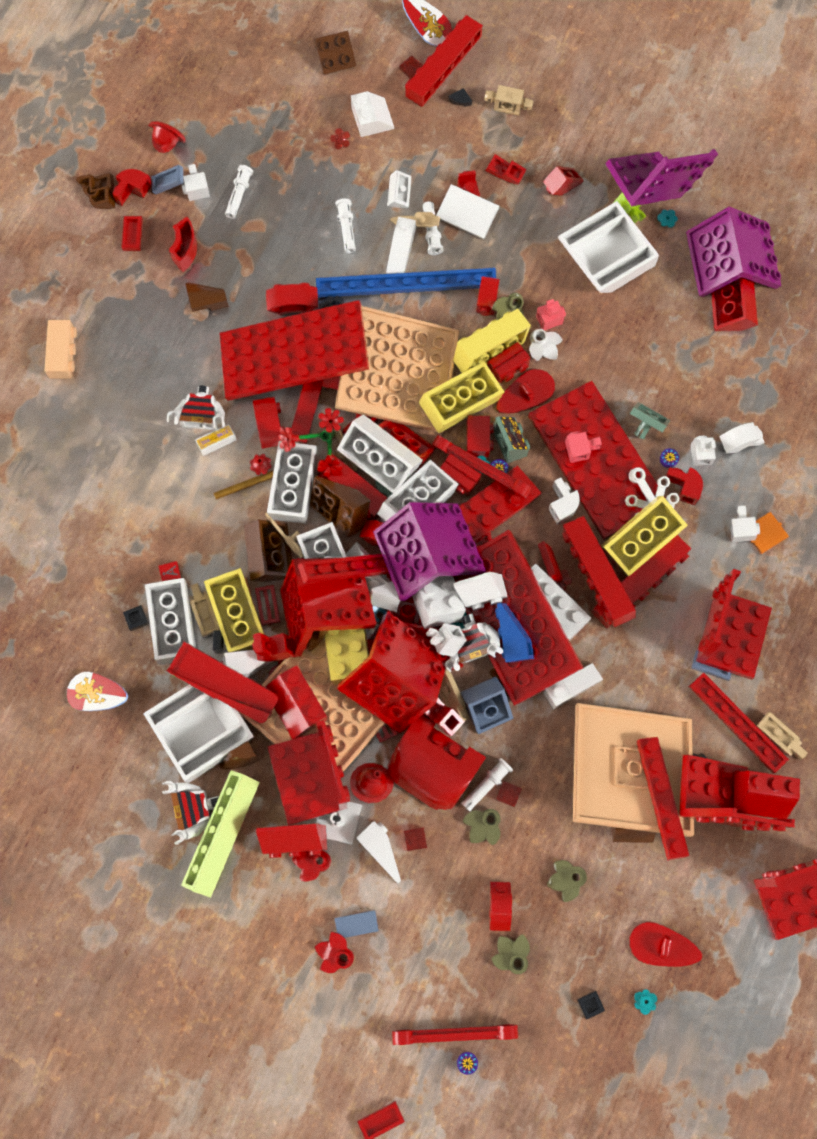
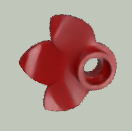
(310, 865)
(331, 953)

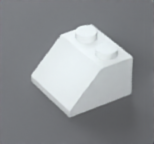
(371, 113)
(481, 590)

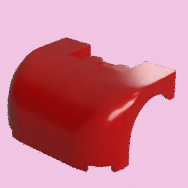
(433, 765)

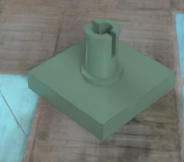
(649, 418)

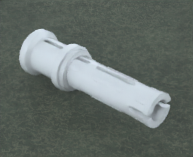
(240, 185)
(345, 218)
(433, 235)
(493, 777)

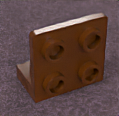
(335, 52)

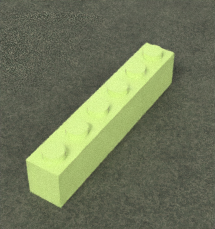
(220, 834)

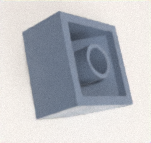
(487, 705)

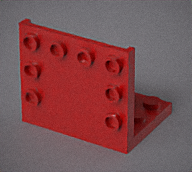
(323, 605)
(733, 631)
(399, 675)
(309, 776)
(709, 796)
(790, 898)

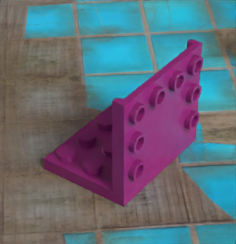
(656, 178)
(732, 248)
(426, 544)

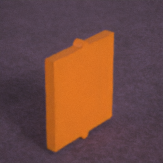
(770, 533)

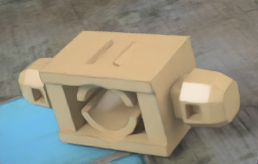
(508, 100)

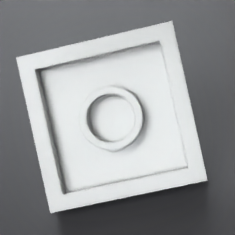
(342, 824)

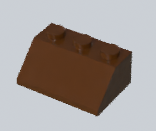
(267, 551)

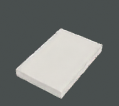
(467, 211)

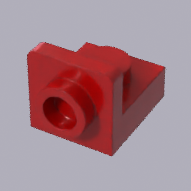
(468, 182)

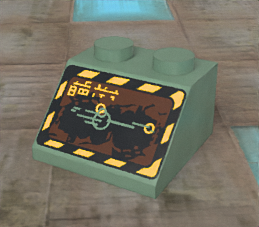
(510, 438)

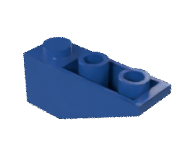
(516, 642)

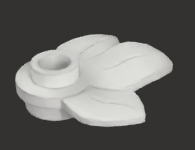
(545, 347)

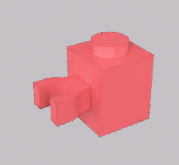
(550, 315)
(580, 447)

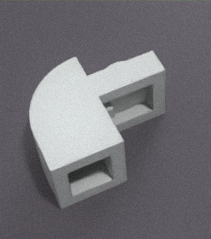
(742, 437)
(567, 503)

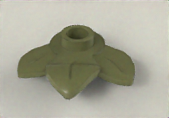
(504, 304)
(481, 828)
(564, 880)
(509, 952)

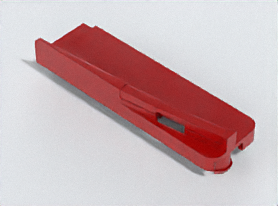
(223, 683)

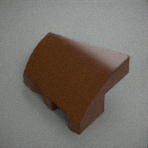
(99, 190)
(206, 297)
(239, 757)

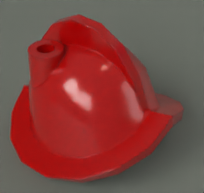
(165, 136)
(371, 782)

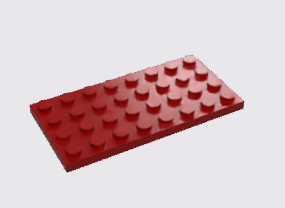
(294, 350)
(603, 477)
(551, 648)

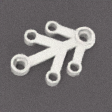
(646, 490)

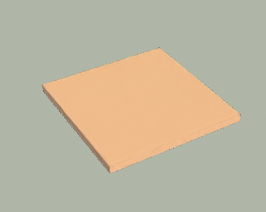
(609, 770)

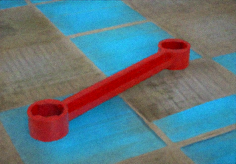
(482, 466)
(500, 1032)

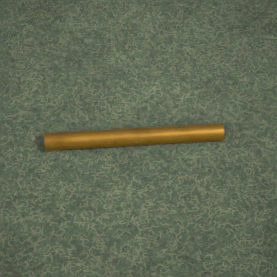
(243, 485)

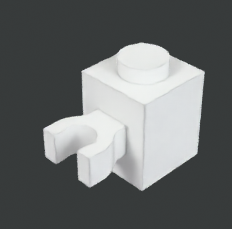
(195, 184)
(703, 451)
(743, 528)
(447, 640)

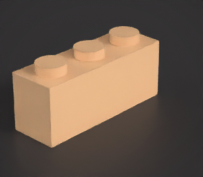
(60, 349)

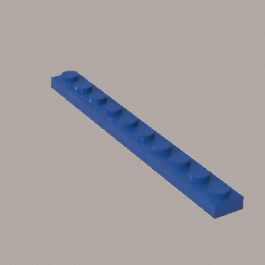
(402, 282)

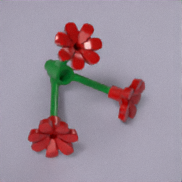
(328, 420)

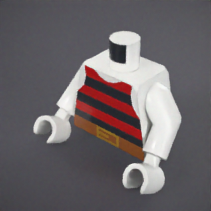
(198, 411)
(480, 642)
(190, 808)

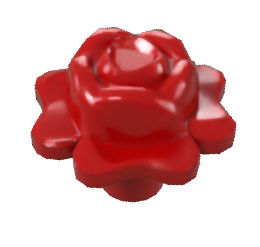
(260, 464)

